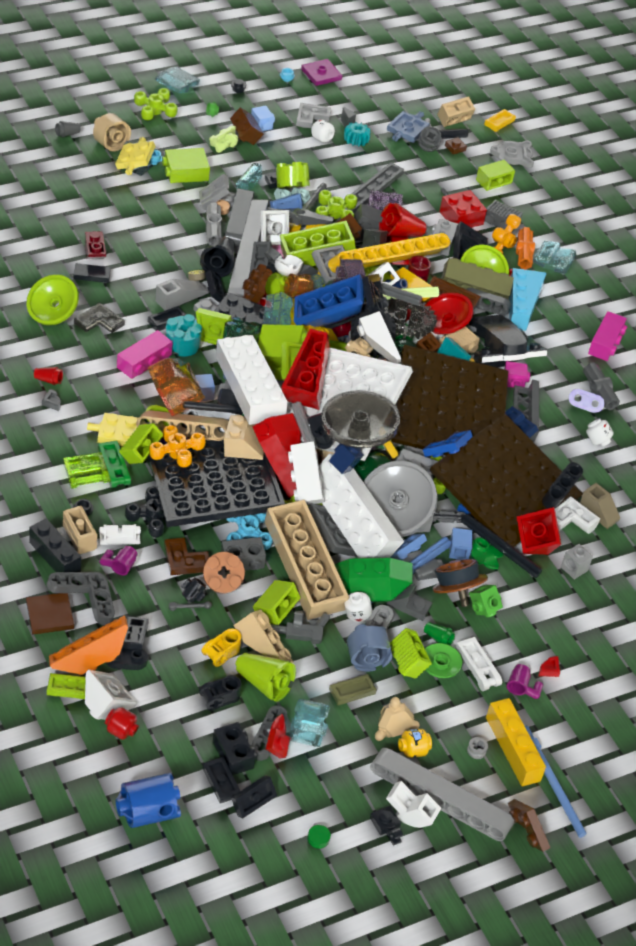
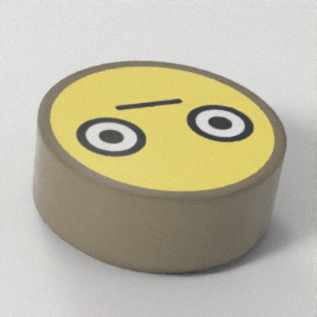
(196, 275)

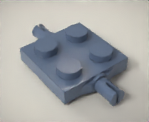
(407, 126)

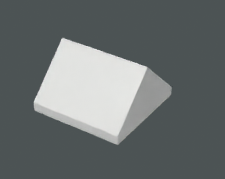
(273, 225)

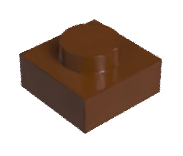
(455, 145)

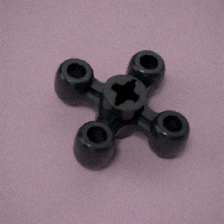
(152, 512)

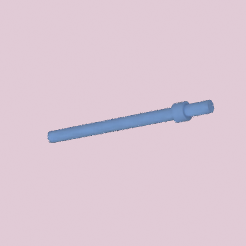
(558, 790)

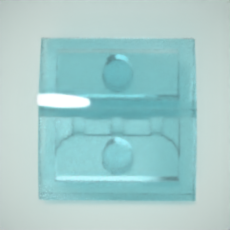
(177, 79)
(554, 258)

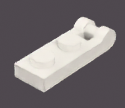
(479, 663)

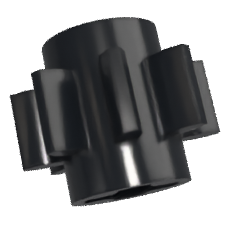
(194, 590)

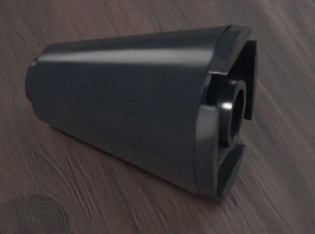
(218, 257)

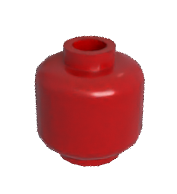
(121, 723)

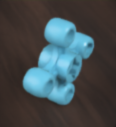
(249, 528)

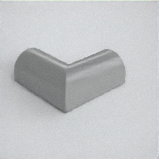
(321, 260)

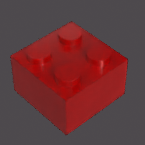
(463, 208)

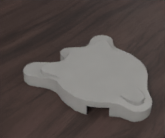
(514, 152)

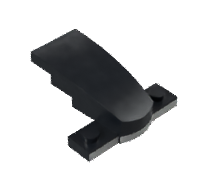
(504, 339)

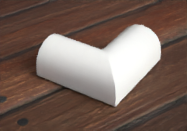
(576, 513)

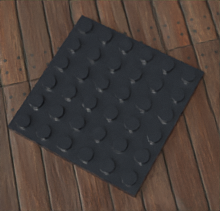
(214, 486)

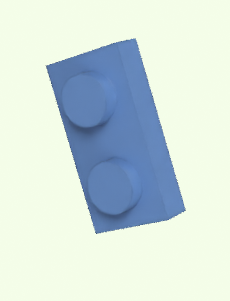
(410, 544)

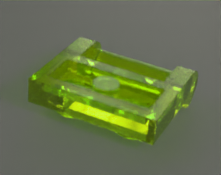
(86, 465)

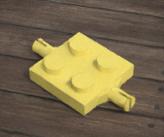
(135, 155)
(114, 428)

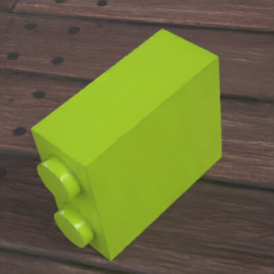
(186, 165)
(272, 338)

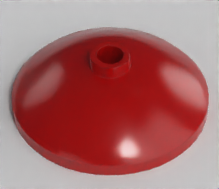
(452, 312)

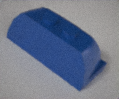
(330, 303)

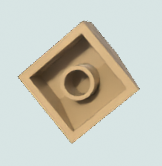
(241, 439)

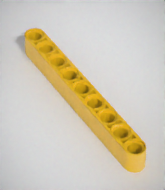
(393, 251)

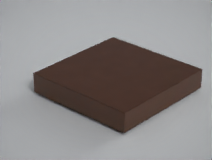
(49, 613)

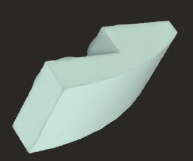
(279, 193)

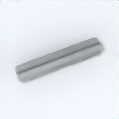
(302, 422)

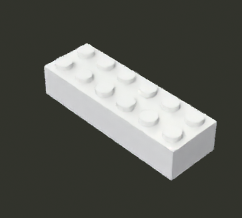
(250, 378)
(357, 513)

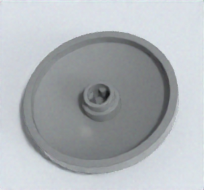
(404, 495)

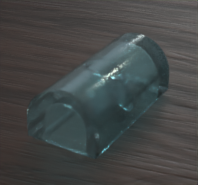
(250, 177)

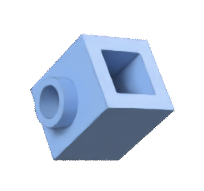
(263, 117)

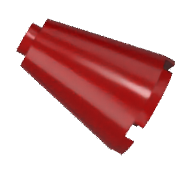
(401, 222)

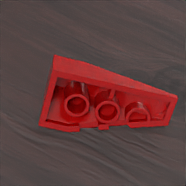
(276, 437)

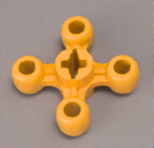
(504, 236)
(177, 446)

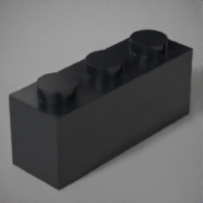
(54, 547)

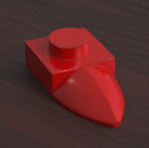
(278, 740)

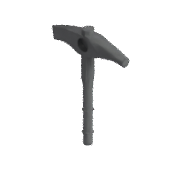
(304, 215)

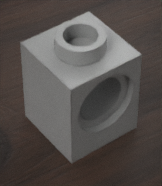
(576, 561)

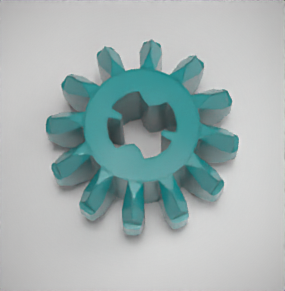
(357, 134)

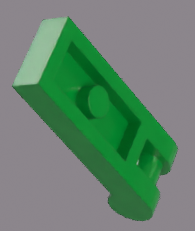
(114, 463)

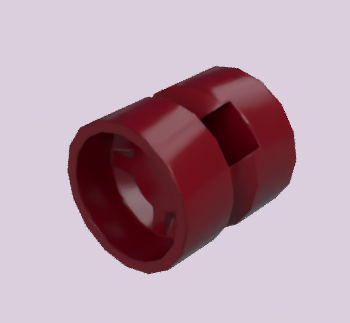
(420, 267)

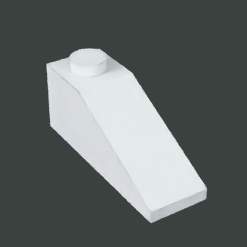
(377, 335)

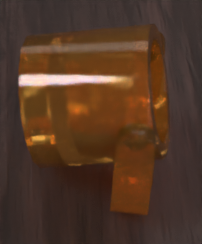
(298, 285)

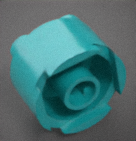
(185, 334)

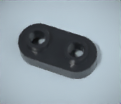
(128, 661)

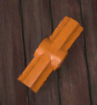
(525, 248)

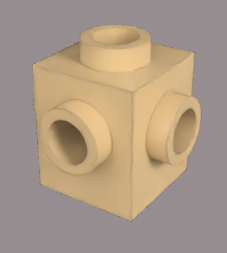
(360, 346)

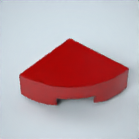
(550, 667)

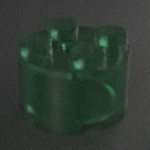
(239, 328)

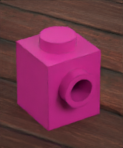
(517, 374)

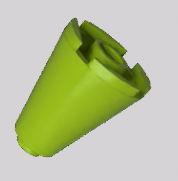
(267, 674)

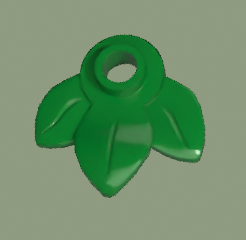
(485, 553)

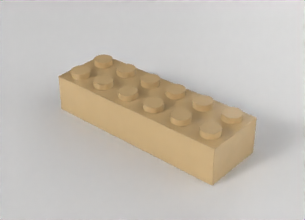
(306, 559)

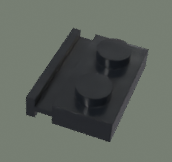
(372, 297)

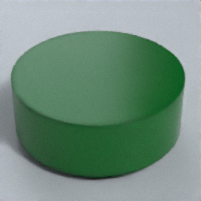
(319, 836)

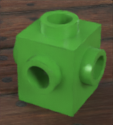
(486, 600)

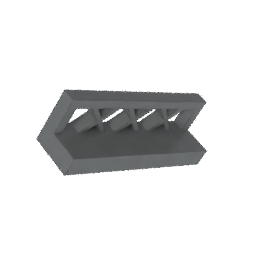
(530, 402)

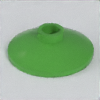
(446, 656)

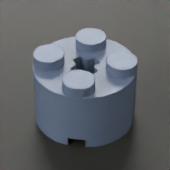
(369, 647)

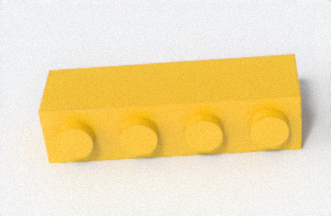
(515, 742)

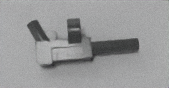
(301, 631)

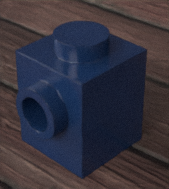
(345, 458)

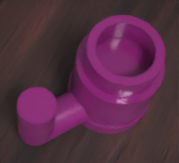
(122, 562)
(519, 682)

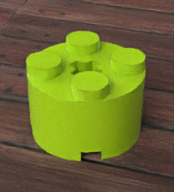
(292, 175)

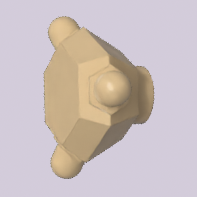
(395, 719)

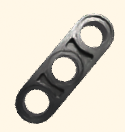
(562, 485)

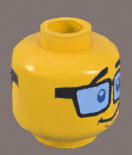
(415, 743)

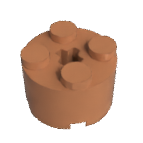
(230, 563)

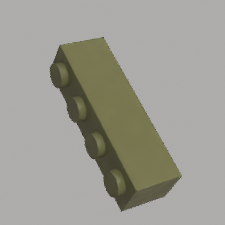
(470, 276)

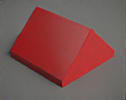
(539, 532)

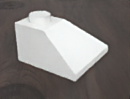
(104, 693)

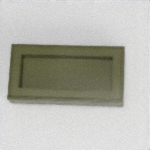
(352, 689)

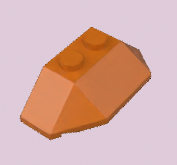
(91, 650)

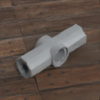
(213, 222)

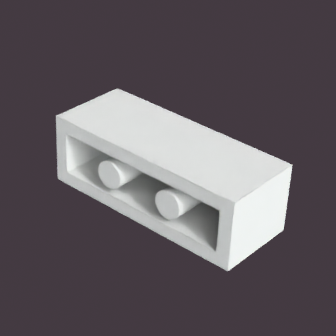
(306, 473)

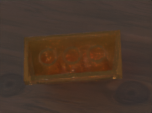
(175, 383)

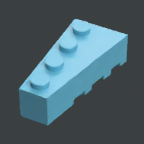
(524, 295)

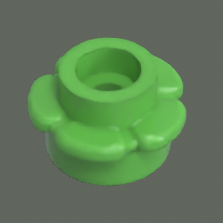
(212, 109)

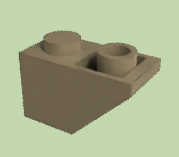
(601, 504)

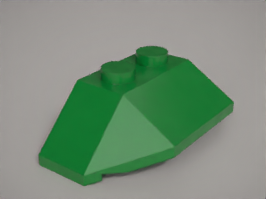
(377, 577)

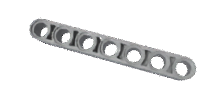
(450, 797)

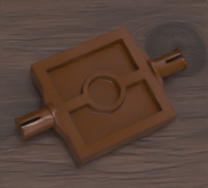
(255, 285)

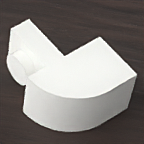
(412, 809)

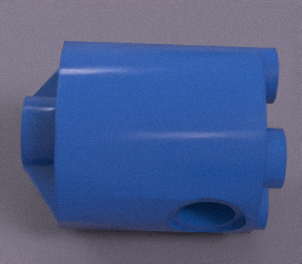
(148, 800)

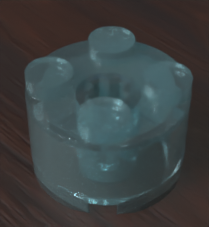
(308, 723)

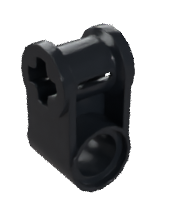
(322, 439)
(220, 692)

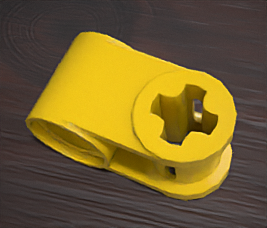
(223, 647)

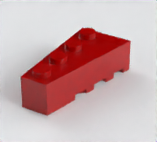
(308, 371)

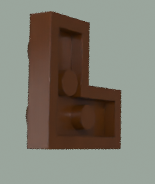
(181, 561)
(528, 819)

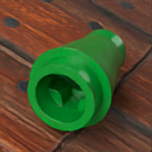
(439, 633)

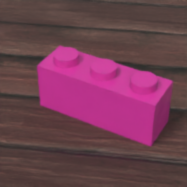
(608, 336)
(144, 353)

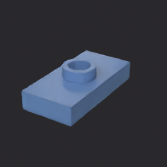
(288, 202)

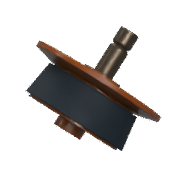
(459, 576)

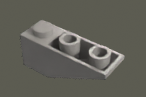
(177, 292)

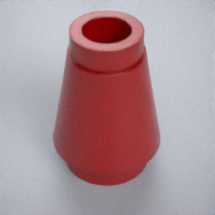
(51, 375)

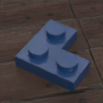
(450, 445)

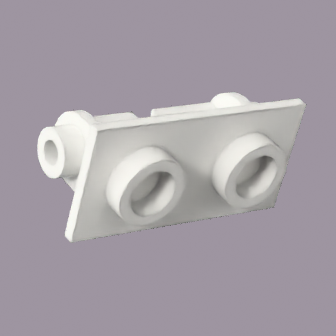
(115, 536)

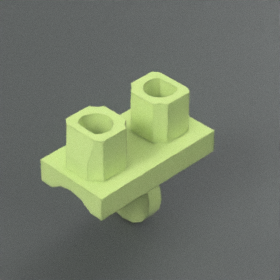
(224, 139)

